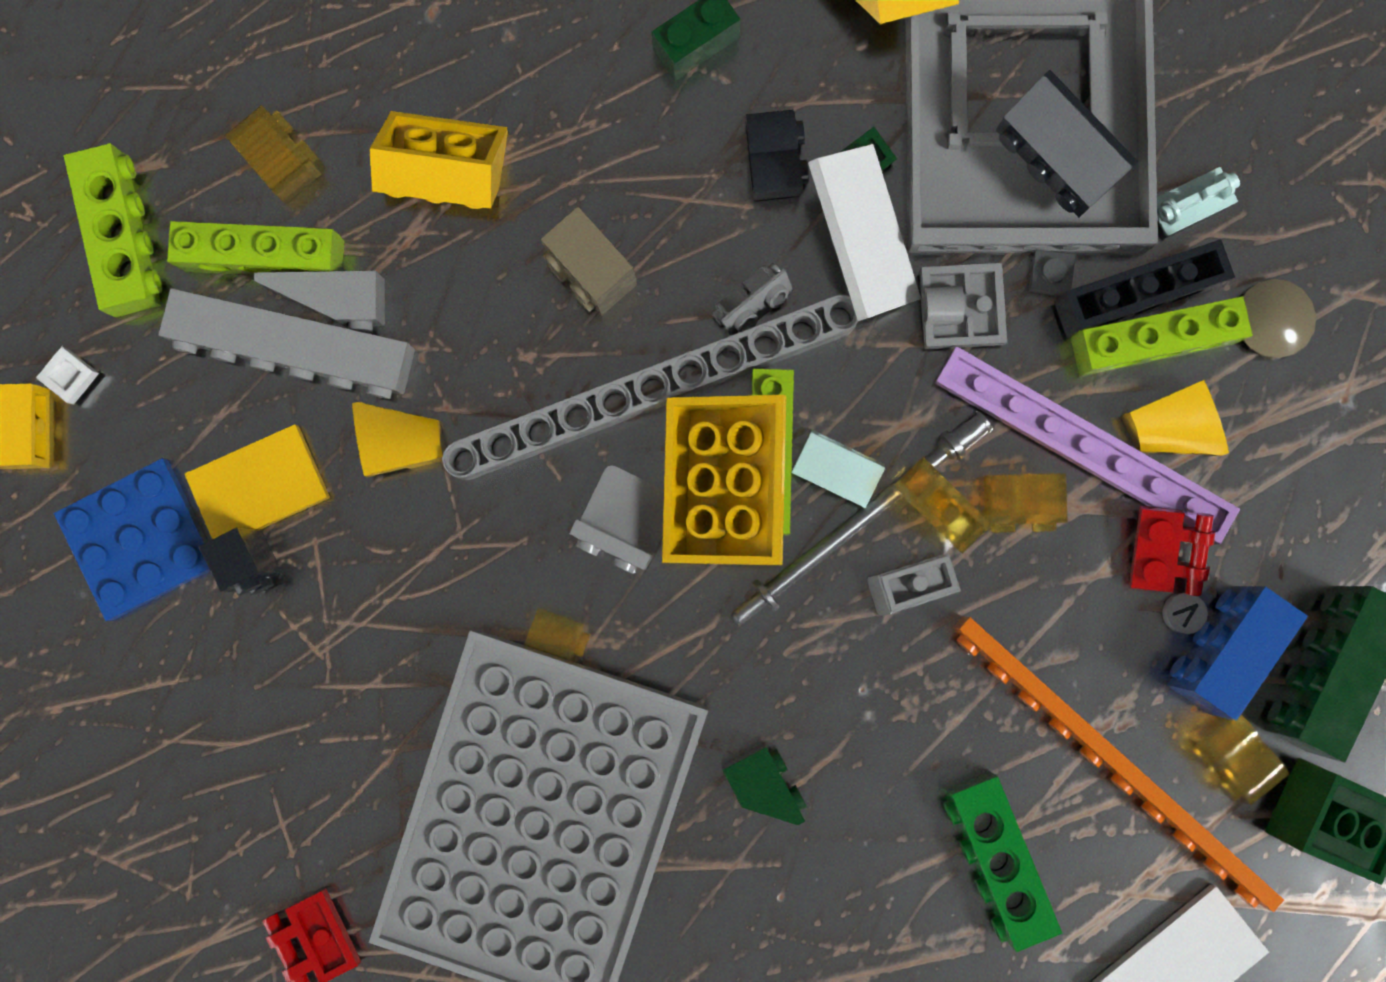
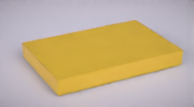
(258, 483)

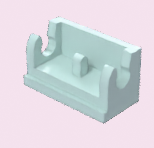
(838, 468)

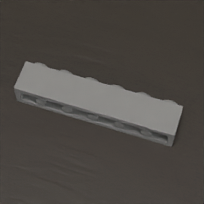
(286, 342)

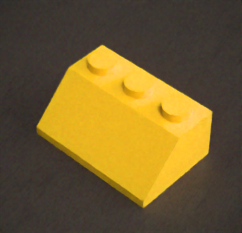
(438, 159)

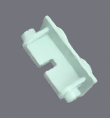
(1196, 200)

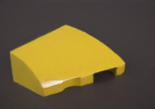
(1178, 424)
(395, 439)

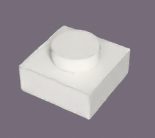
(67, 375)

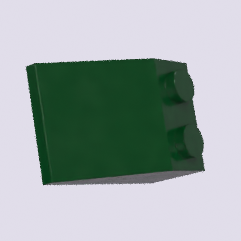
(1332, 820)

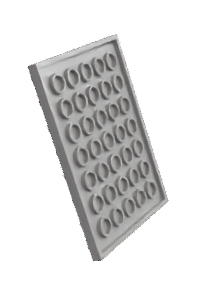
(537, 819)

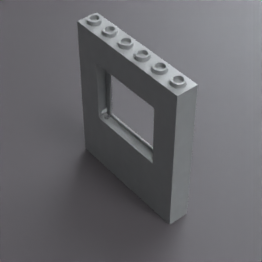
(980, 193)

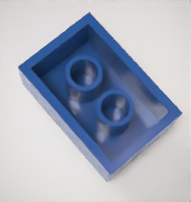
(1236, 650)

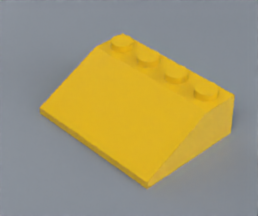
(724, 480)

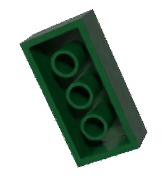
(1336, 675)

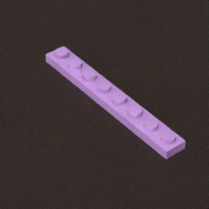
(1081, 441)

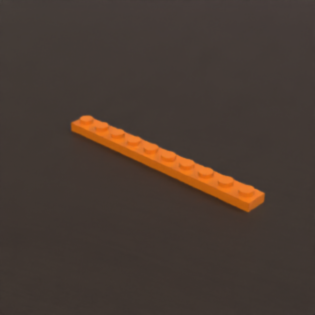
(1126, 774)

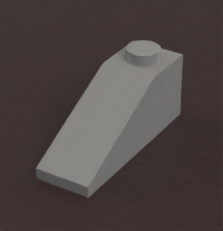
(344, 297)

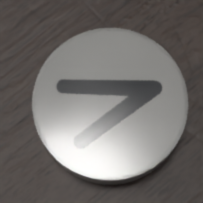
(1184, 613)

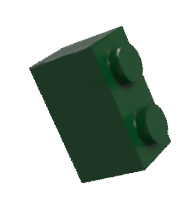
(695, 35)

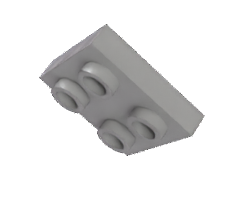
(963, 306)

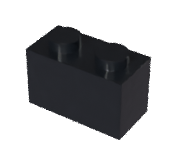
(241, 561)

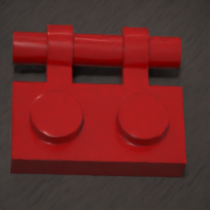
(1158, 546)
(321, 937)

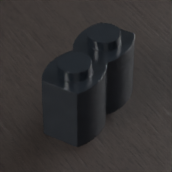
(775, 154)

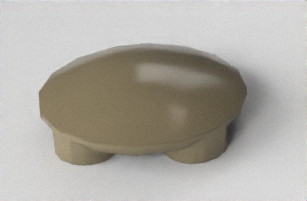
(1279, 318)

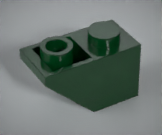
(760, 786)

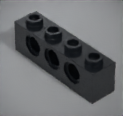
(1144, 288)

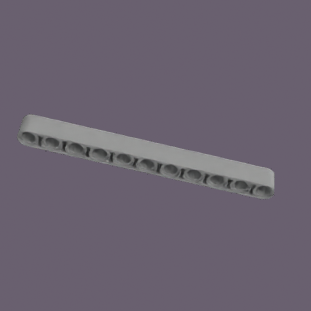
(630, 387)

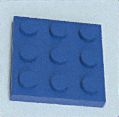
(135, 539)

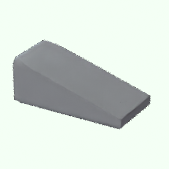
(913, 585)

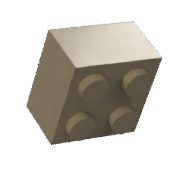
(589, 261)

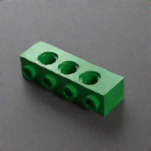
(1034, 918)

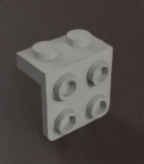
(622, 520)

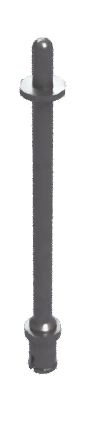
(951, 446)

